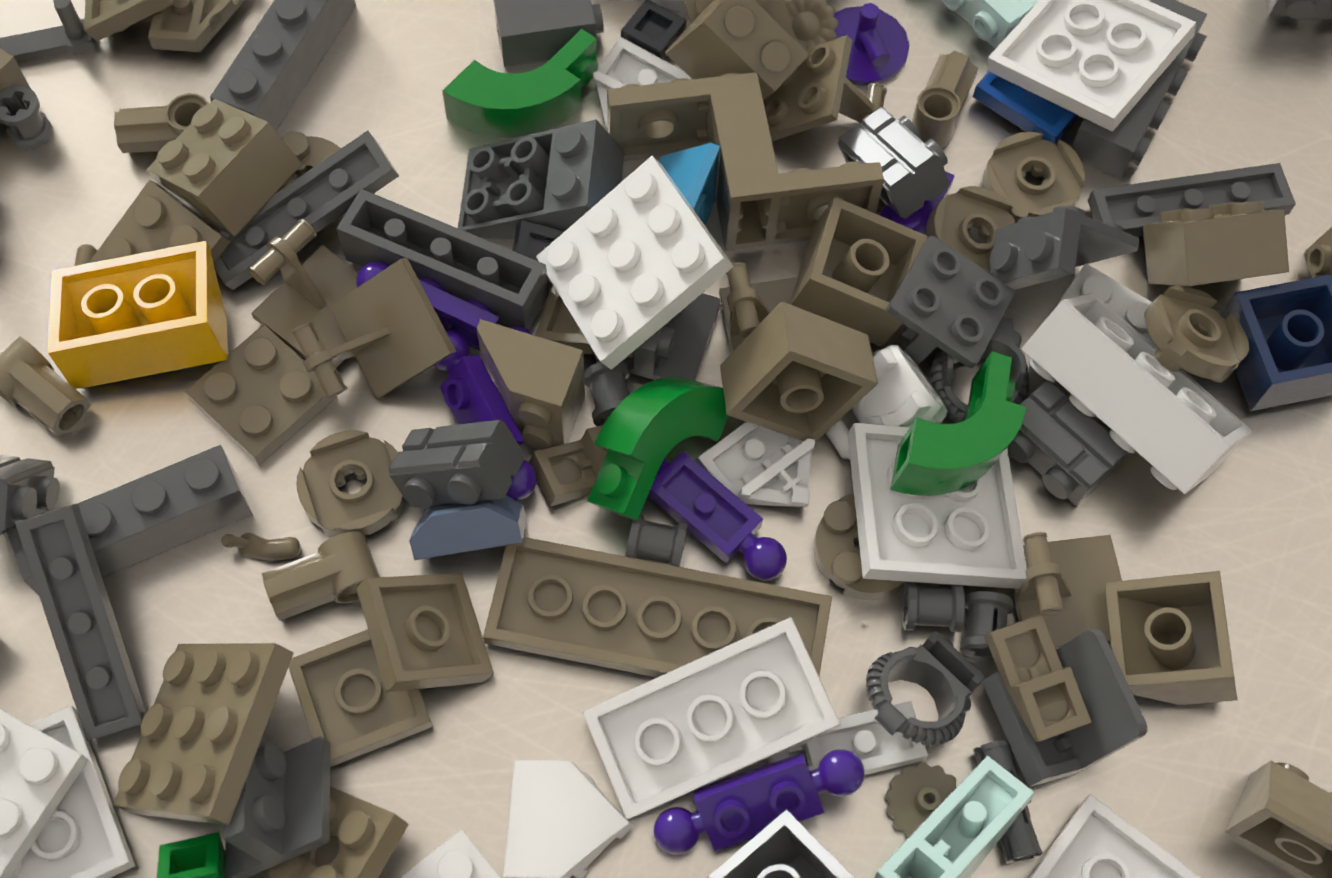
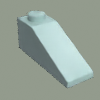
(962, 827)

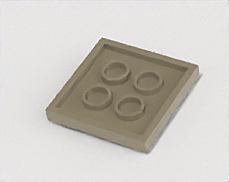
(203, 731)

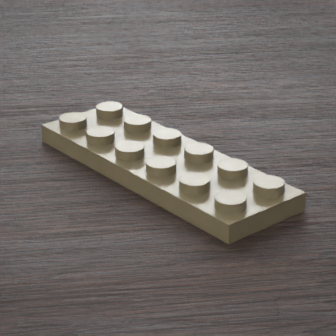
(635, 610)

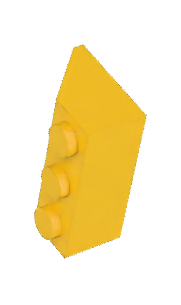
(137, 316)

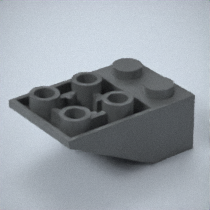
(539, 179)

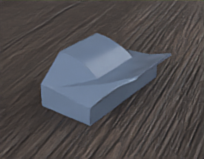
(468, 528)

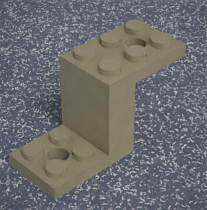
(751, 196)

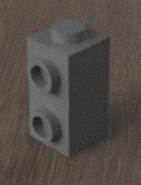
(540, 28)

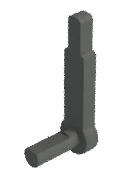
(51, 41)

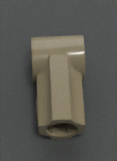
(944, 97)
(153, 127)
(33, 384)
(321, 577)

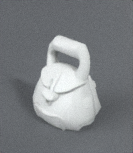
(896, 400)

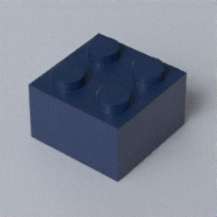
(1287, 341)

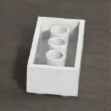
(1122, 383)

